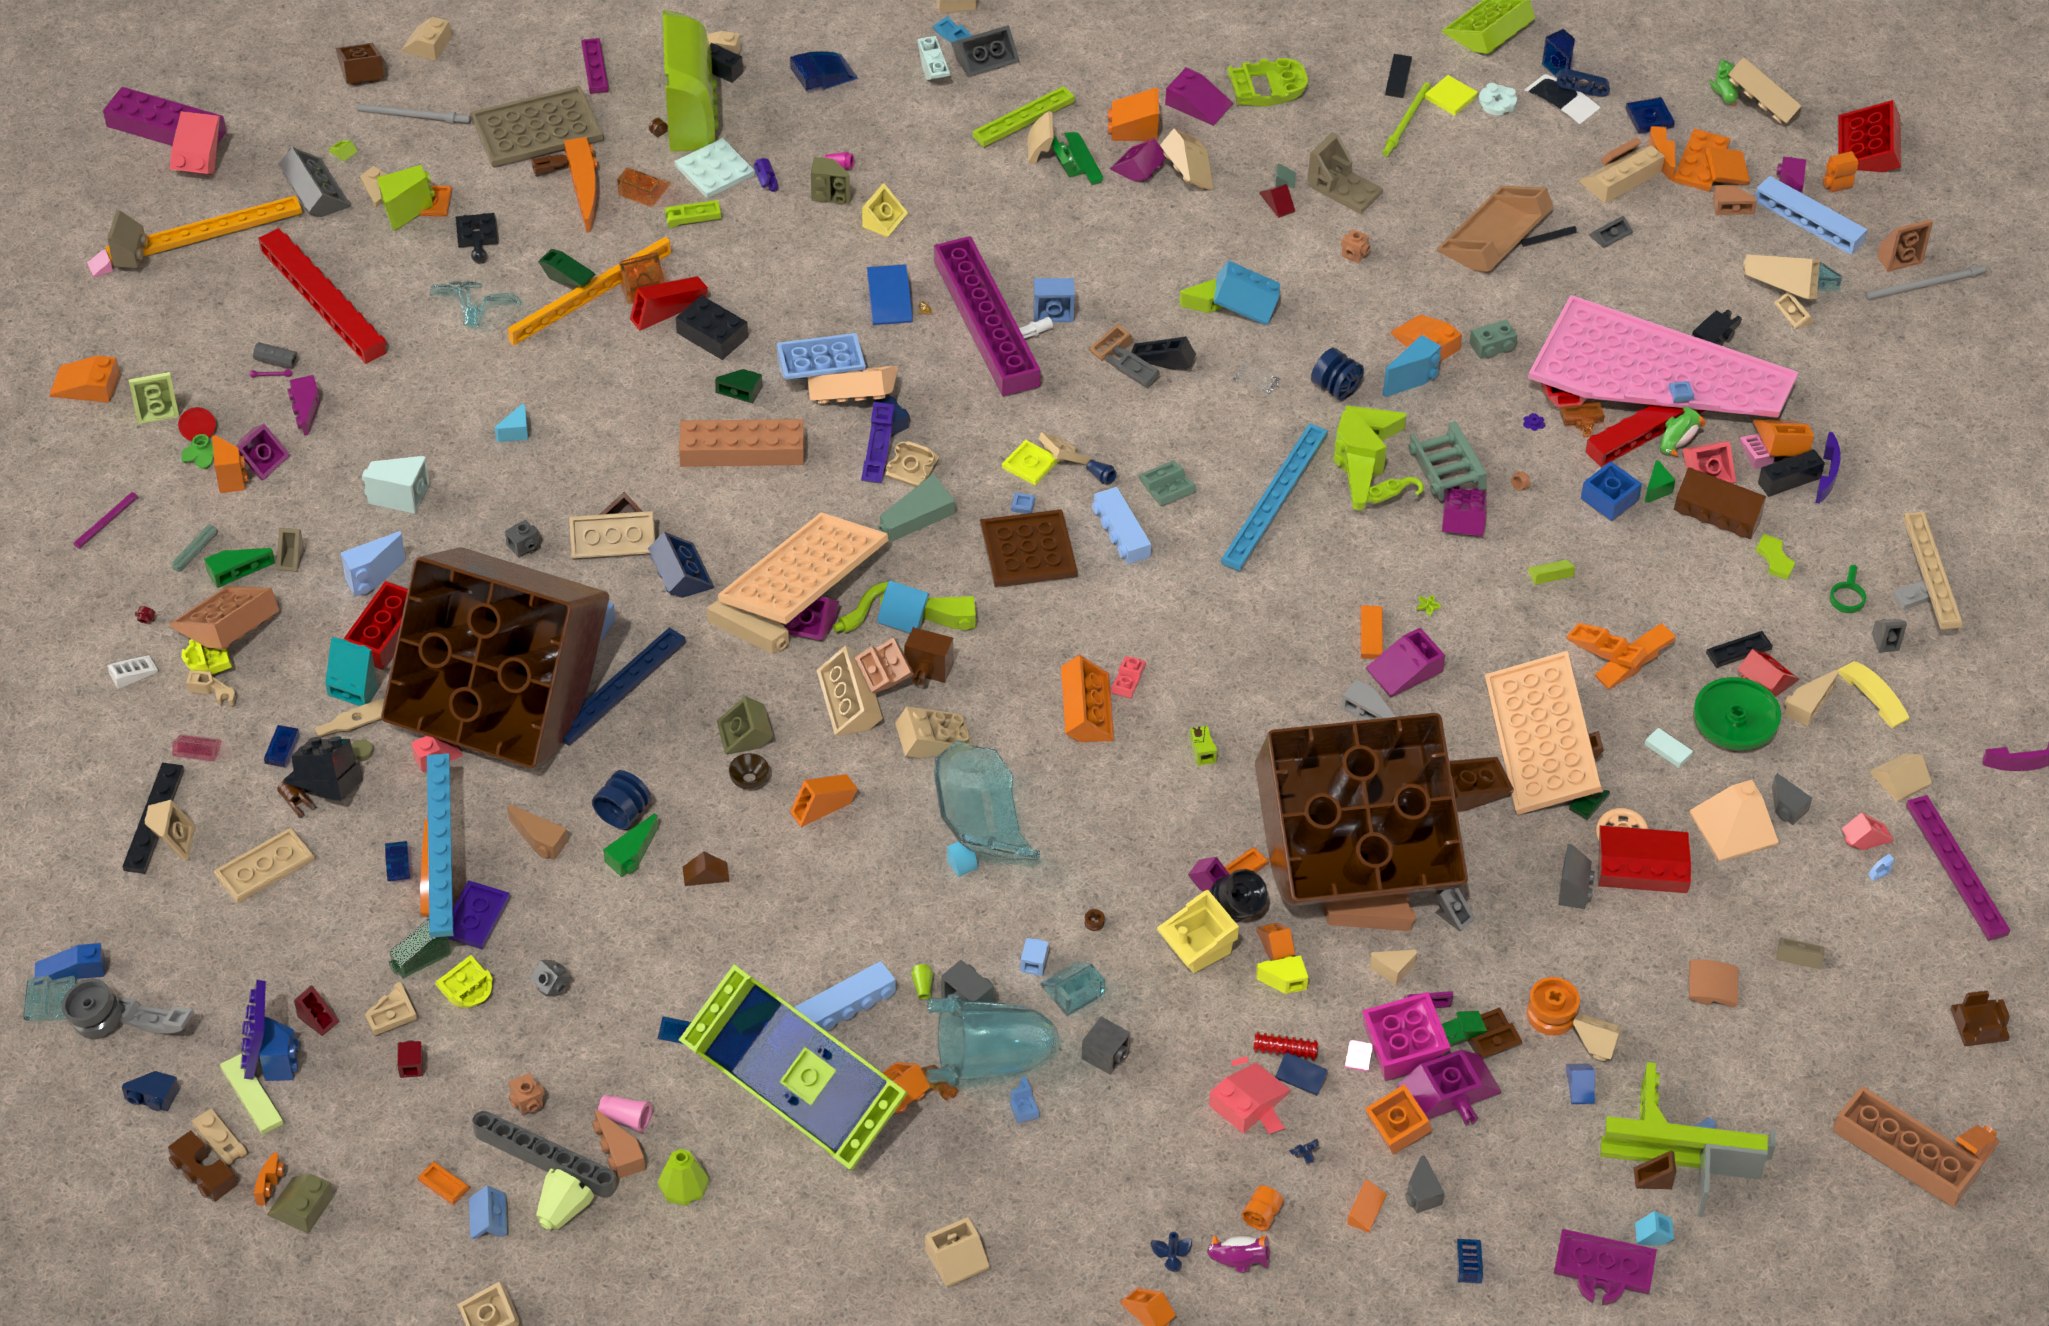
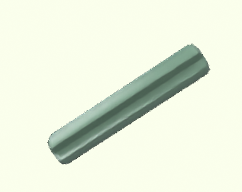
(194, 547)

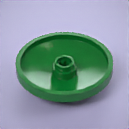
(1737, 713)

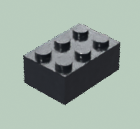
(712, 327)

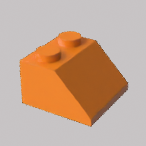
(228, 466)
(911, 1079)

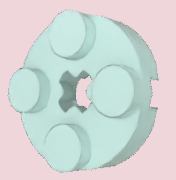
(1494, 91)

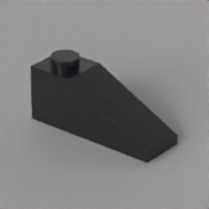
(1166, 353)

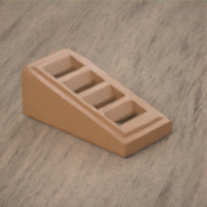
(1117, 331)

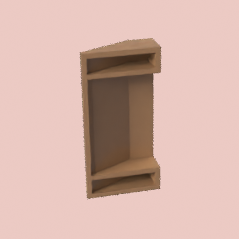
(1497, 226)

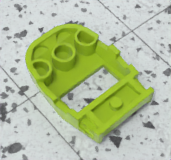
(1285, 78)

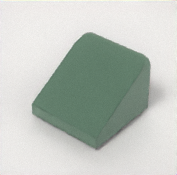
(1285, 176)

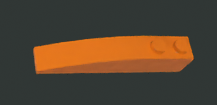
(582, 172)

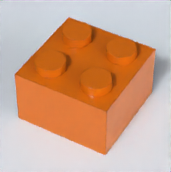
(1398, 1119)

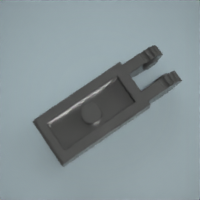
(1133, 367)

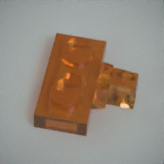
(1582, 416)

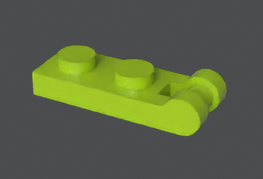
(692, 213)

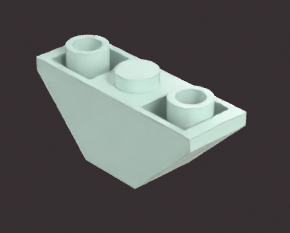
(932, 58)

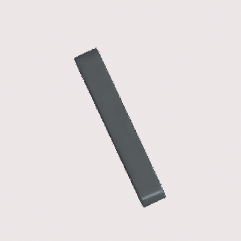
(538, 1145)

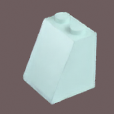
(397, 483)

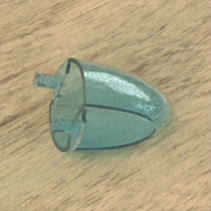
(988, 1039)

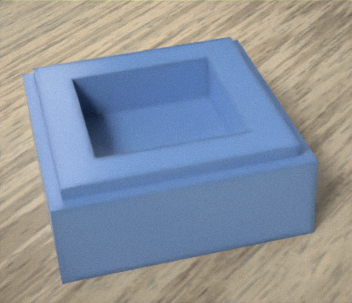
(1681, 391)
(1023, 503)

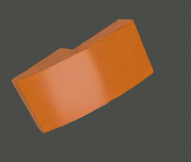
(267, 1177)

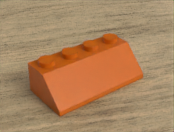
(1086, 701)

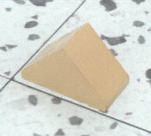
(1393, 964)

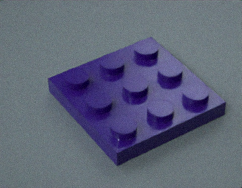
(253, 1029)

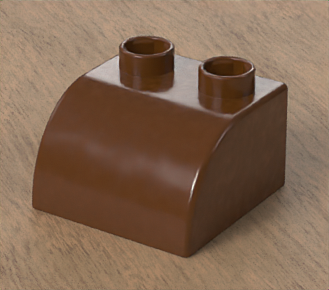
(493, 655)
(1360, 810)

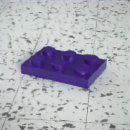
(477, 913)

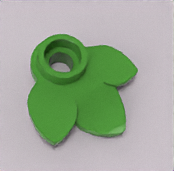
(199, 451)

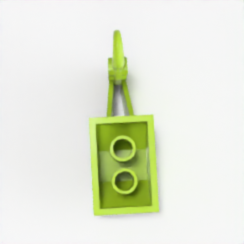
(1363, 458)

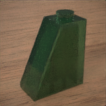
(418, 951)

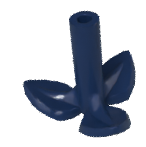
(1172, 1250)

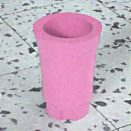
(626, 1111)

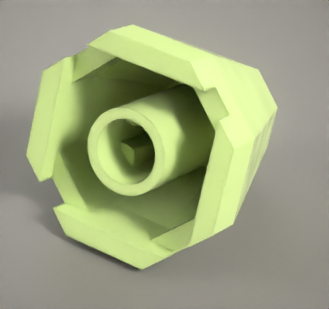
(561, 1199)

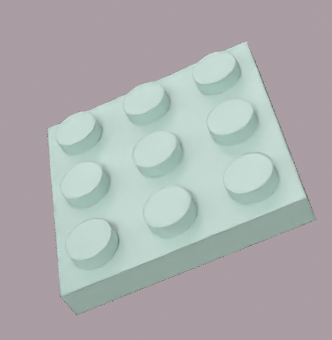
(714, 168)

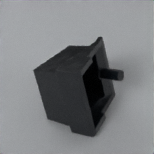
(326, 768)

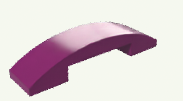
(2023, 761)

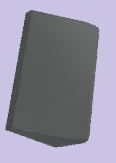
(1611, 232)

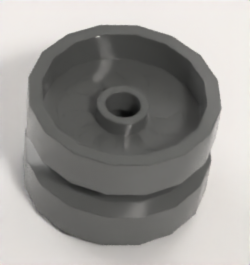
(92, 1008)

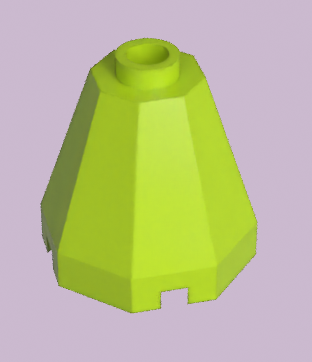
(683, 1178)

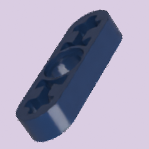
(1598, 81)

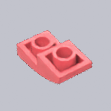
(1128, 676)

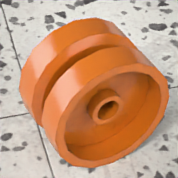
(1553, 1006)

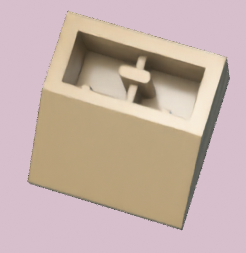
(956, 1252)

